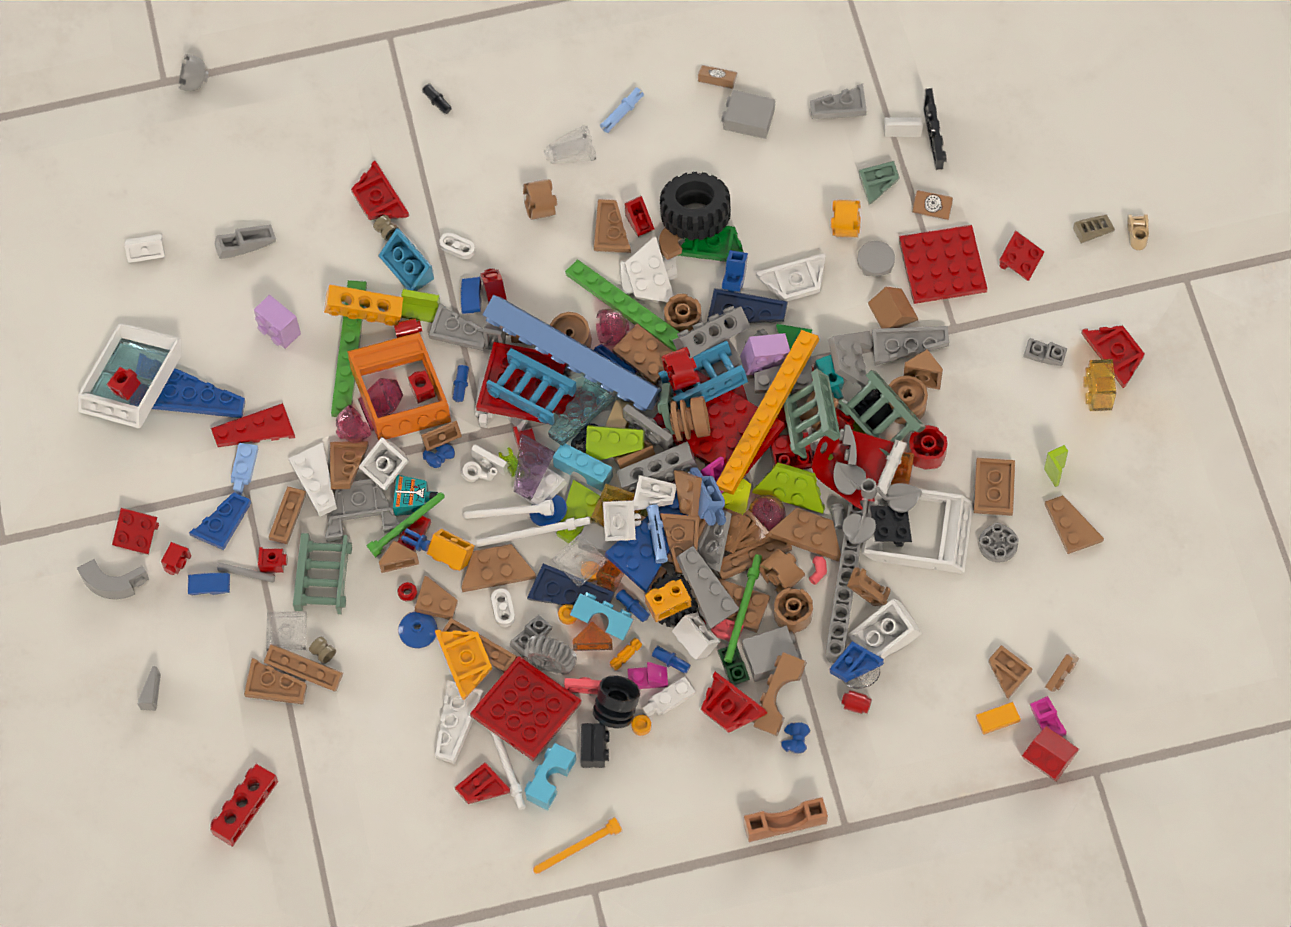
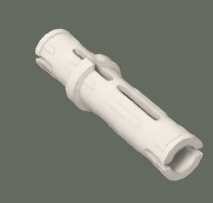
(891, 466)

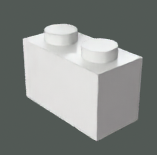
(695, 636)

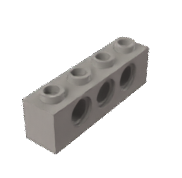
(736, 322)
(658, 466)

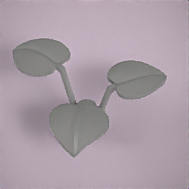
(851, 477)

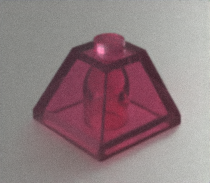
(385, 398)

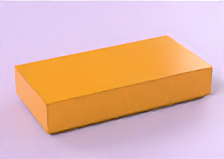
(998, 718)

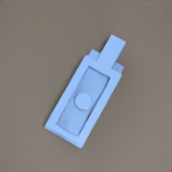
(243, 466)

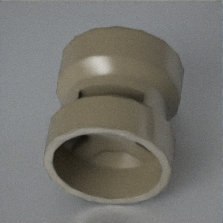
(385, 227)
(322, 650)

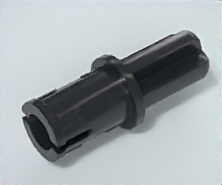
(436, 99)

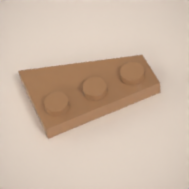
(609, 230)
(681, 534)

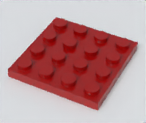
(943, 264)
(497, 365)
(525, 708)

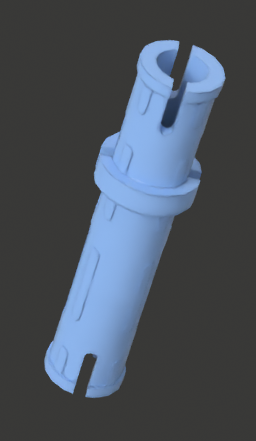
(626, 105)
(657, 533)

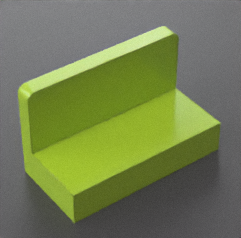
(419, 305)
(1054, 463)

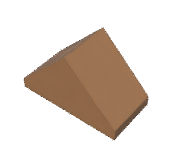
(397, 557)

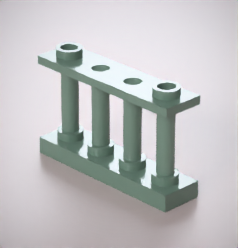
(888, 395)
(825, 414)
(305, 563)

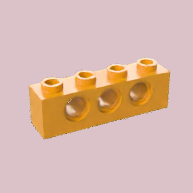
(391, 304)

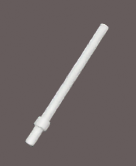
(569, 524)
(515, 788)

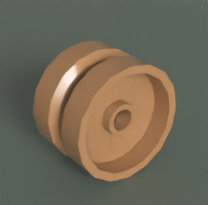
(574, 326)
(912, 393)

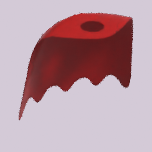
(869, 458)

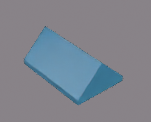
(406, 262)

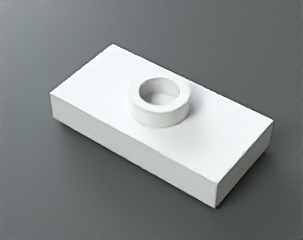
(489, 460)

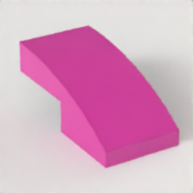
(1047, 716)

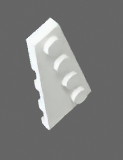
(314, 475)
(455, 722)

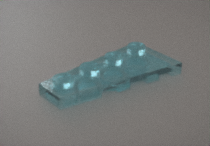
(585, 406)

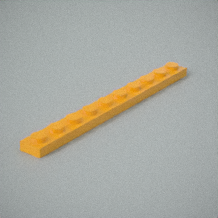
(767, 412)

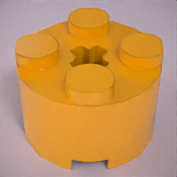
(846, 218)

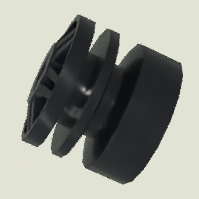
(616, 701)

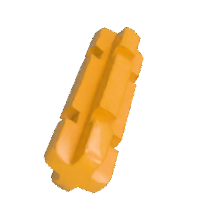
(625, 654)

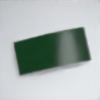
(736, 670)

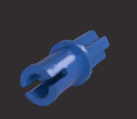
(460, 383)
(632, 605)
(670, 659)

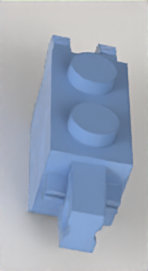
(710, 501)

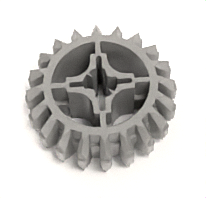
(550, 654)

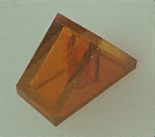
(904, 470)
(609, 576)
(592, 639)

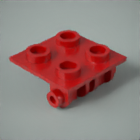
(1021, 256)
(135, 531)

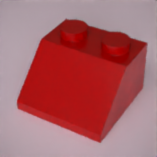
(1050, 753)

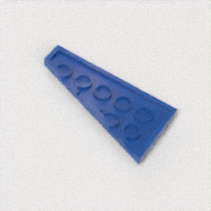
(191, 395)
(637, 556)

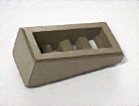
(1086, 236)

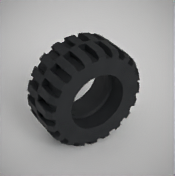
(695, 222)

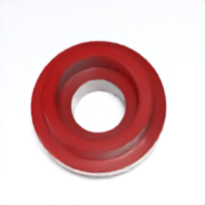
(404, 587)

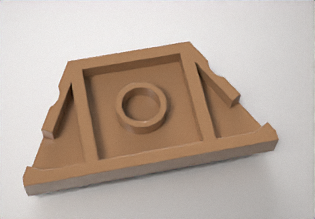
(808, 533)
(495, 568)

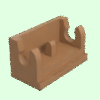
(868, 588)

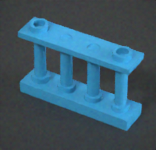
(532, 369)
(718, 384)

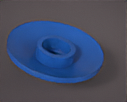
(560, 510)
(417, 637)

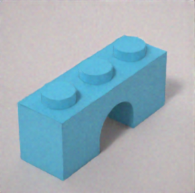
(594, 471)
(618, 621)
(556, 761)

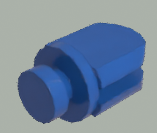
(421, 544)

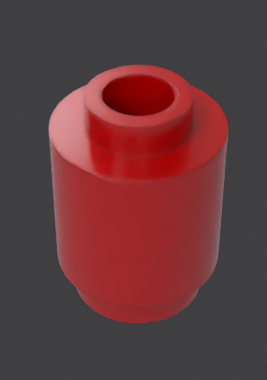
(407, 327)
(856, 702)

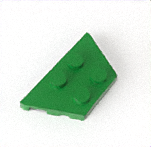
(713, 248)

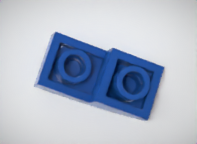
(470, 295)
(209, 583)

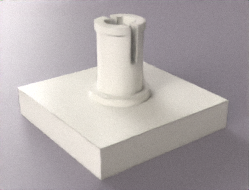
(620, 520)

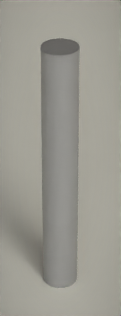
(246, 572)

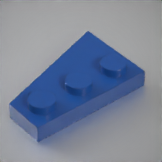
(221, 524)

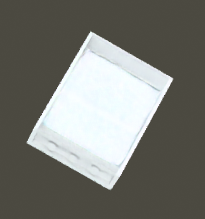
(144, 352)

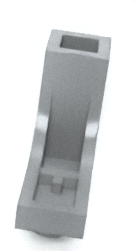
(109, 586)

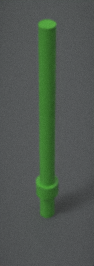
(753, 574)

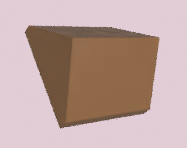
(892, 308)
(925, 369)

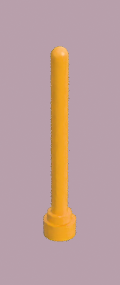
(612, 827)

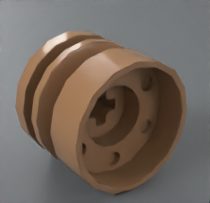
(690, 418)

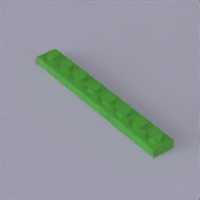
(622, 302)
(349, 341)

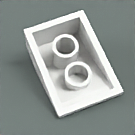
(886, 630)

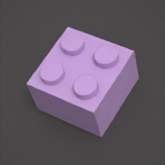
(277, 322)
(764, 352)

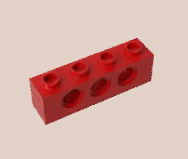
(231, 832)

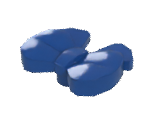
(436, 459)
(799, 732)

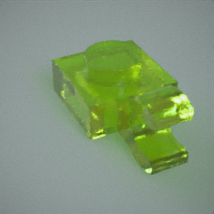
(511, 460)

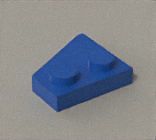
(855, 662)

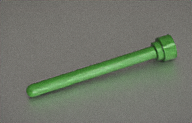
(377, 546)

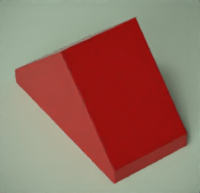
(638, 216)

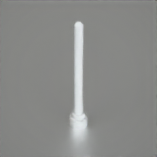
(545, 508)

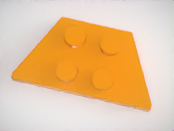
(465, 659)

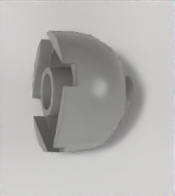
(192, 73)

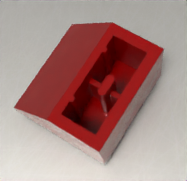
(783, 454)

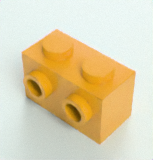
(450, 549)
(667, 600)

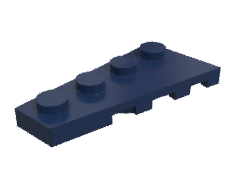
(756, 308)
(557, 588)

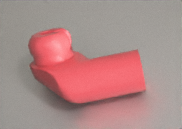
(821, 569)

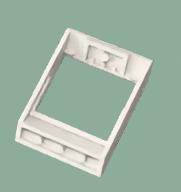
(953, 540)

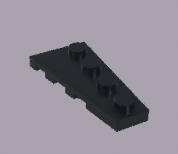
(933, 128)

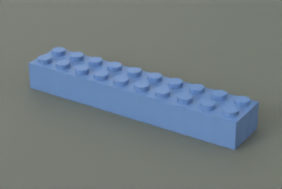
(569, 351)

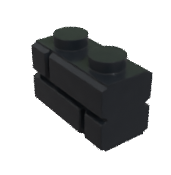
(593, 745)

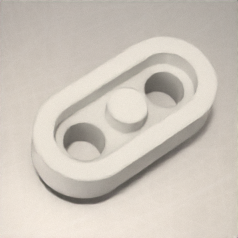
(458, 245)
(504, 608)

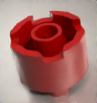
(680, 369)
(928, 447)

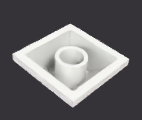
(384, 463)

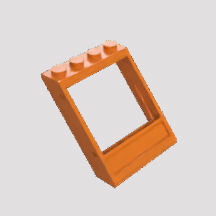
(390, 355)

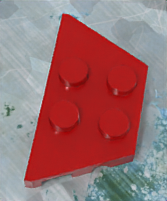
(377, 195)
(1117, 345)
(729, 705)

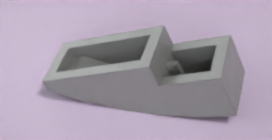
(244, 241)

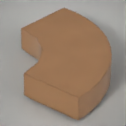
(669, 244)

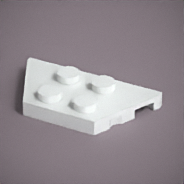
(649, 274)
(795, 278)

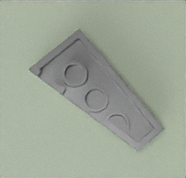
(899, 343)
(709, 593)

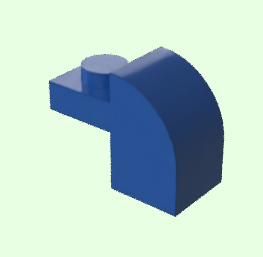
(735, 271)

